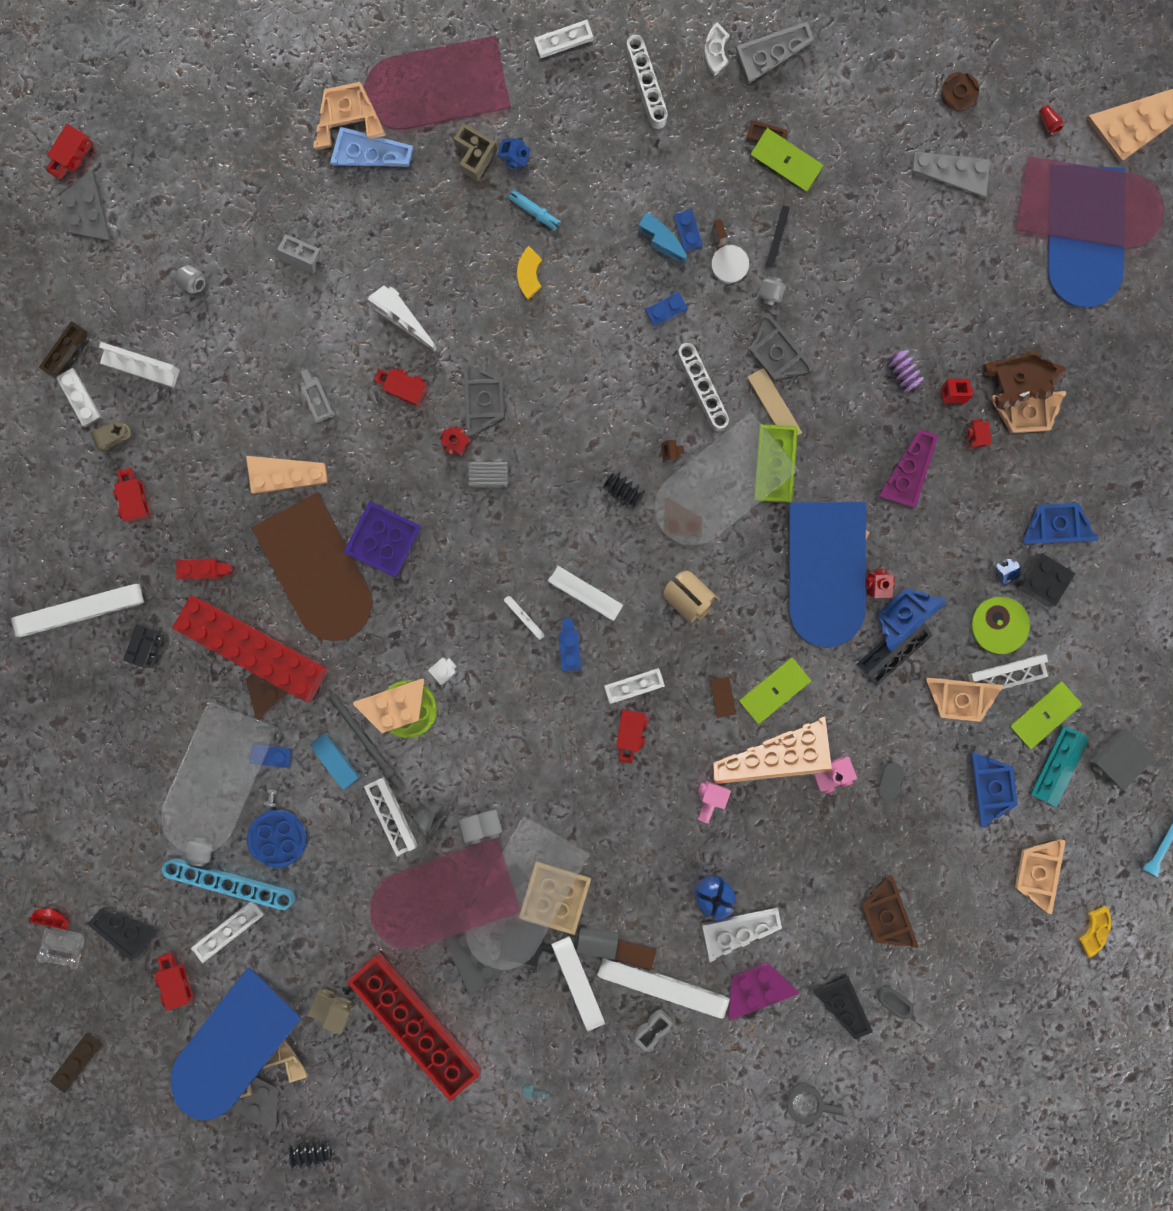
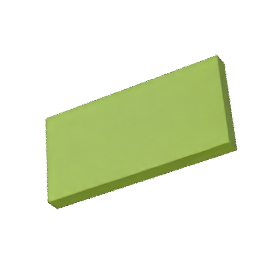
(787, 439)

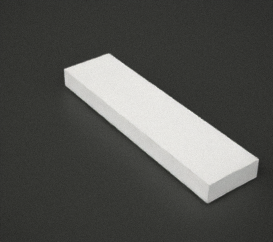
(227, 931)

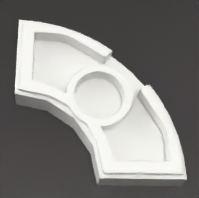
(714, 49)
(524, 617)

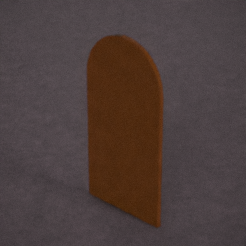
(315, 570)

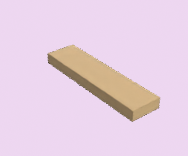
(771, 399)

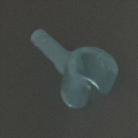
(529, 1092)

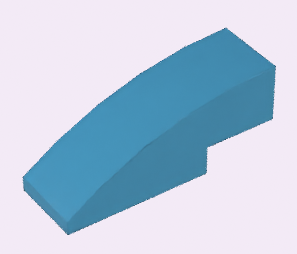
(662, 238)
(334, 761)

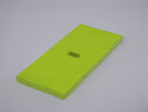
(773, 151)
(763, 701)
(1057, 704)

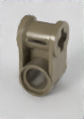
(108, 435)

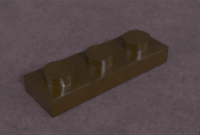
(63, 349)
(76, 1063)

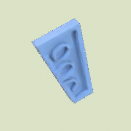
(357, 149)

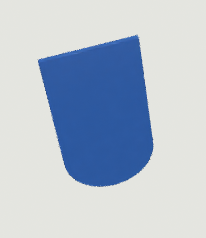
(1084, 271)
(827, 570)
(231, 1048)

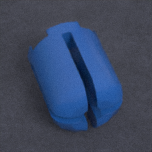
(710, 887)

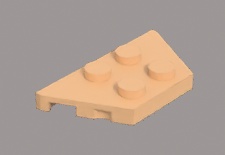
(1033, 414)
(962, 698)
(393, 707)
(1040, 873)

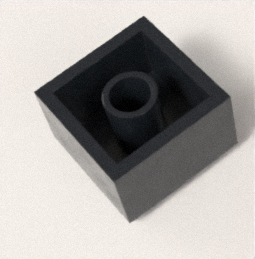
(1045, 580)

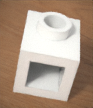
(443, 670)

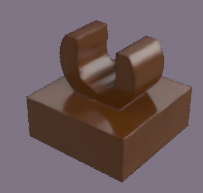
(670, 450)

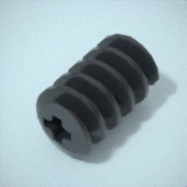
(624, 490)
(310, 1156)

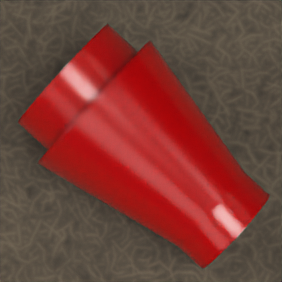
(1051, 120)

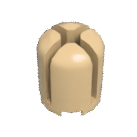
(696, 590)

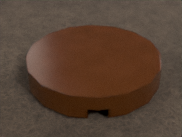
(960, 91)

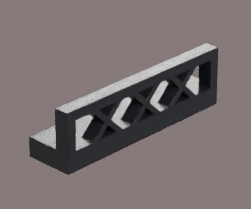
(880, 656)

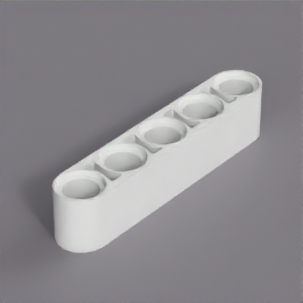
(646, 73)
(711, 394)
(578, 984)

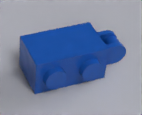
(569, 646)

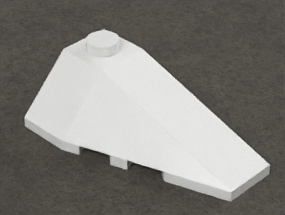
(393, 308)

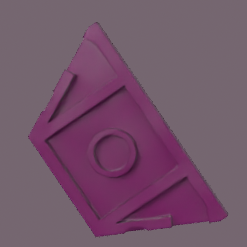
(757, 989)

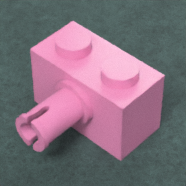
(841, 774)
(712, 796)

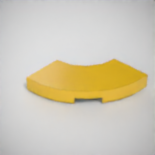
(527, 272)
(1097, 932)

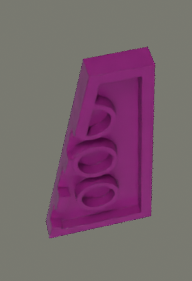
(909, 475)

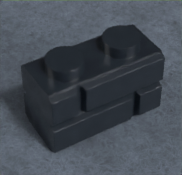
(143, 646)

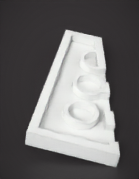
(737, 931)

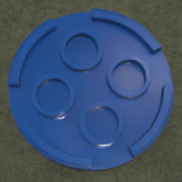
(276, 838)

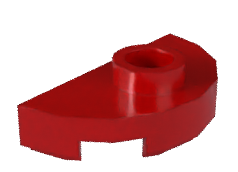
(49, 918)

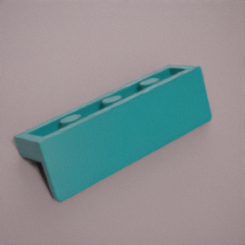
(1060, 766)

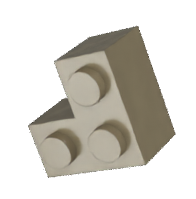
(478, 151)
(332, 1010)

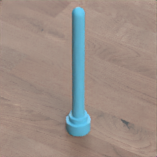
(1153, 866)

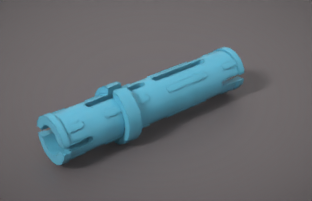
(540, 214)

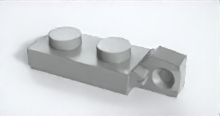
(316, 397)

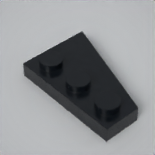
(122, 933)
(845, 1005)

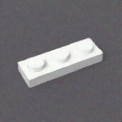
(563, 39)
(78, 397)
(634, 686)

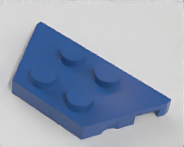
(1059, 524)
(907, 614)
(993, 788)

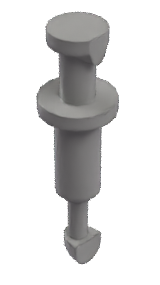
(269, 803)

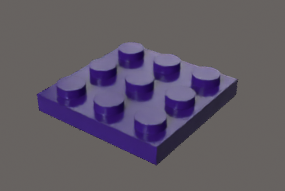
(382, 539)

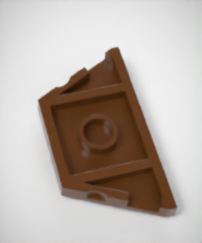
(263, 694)
(888, 916)

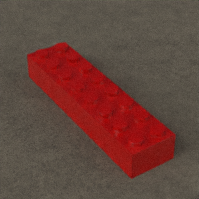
(250, 648)
(414, 1026)

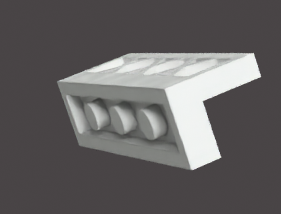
(139, 365)
(585, 593)
(1009, 668)
(397, 816)

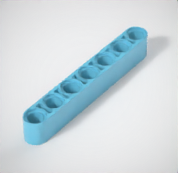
(219, 884)

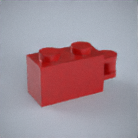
(68, 151)
(402, 386)
(131, 497)
(201, 569)
(630, 733)
(172, 983)

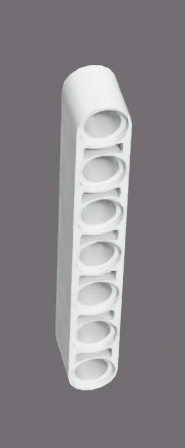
(77, 610)
(663, 987)

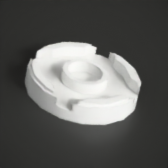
(730, 264)

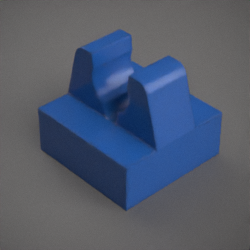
(1008, 573)

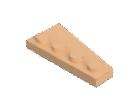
(282, 474)

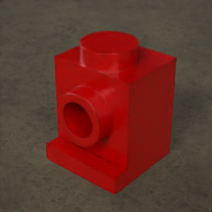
(956, 391)
(979, 434)

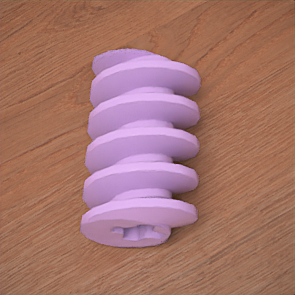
(905, 369)

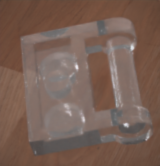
(61, 941)

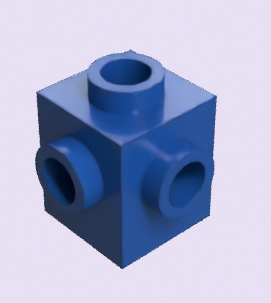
(514, 152)

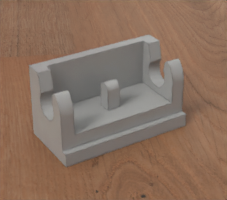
(299, 254)

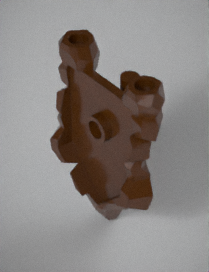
(1023, 378)

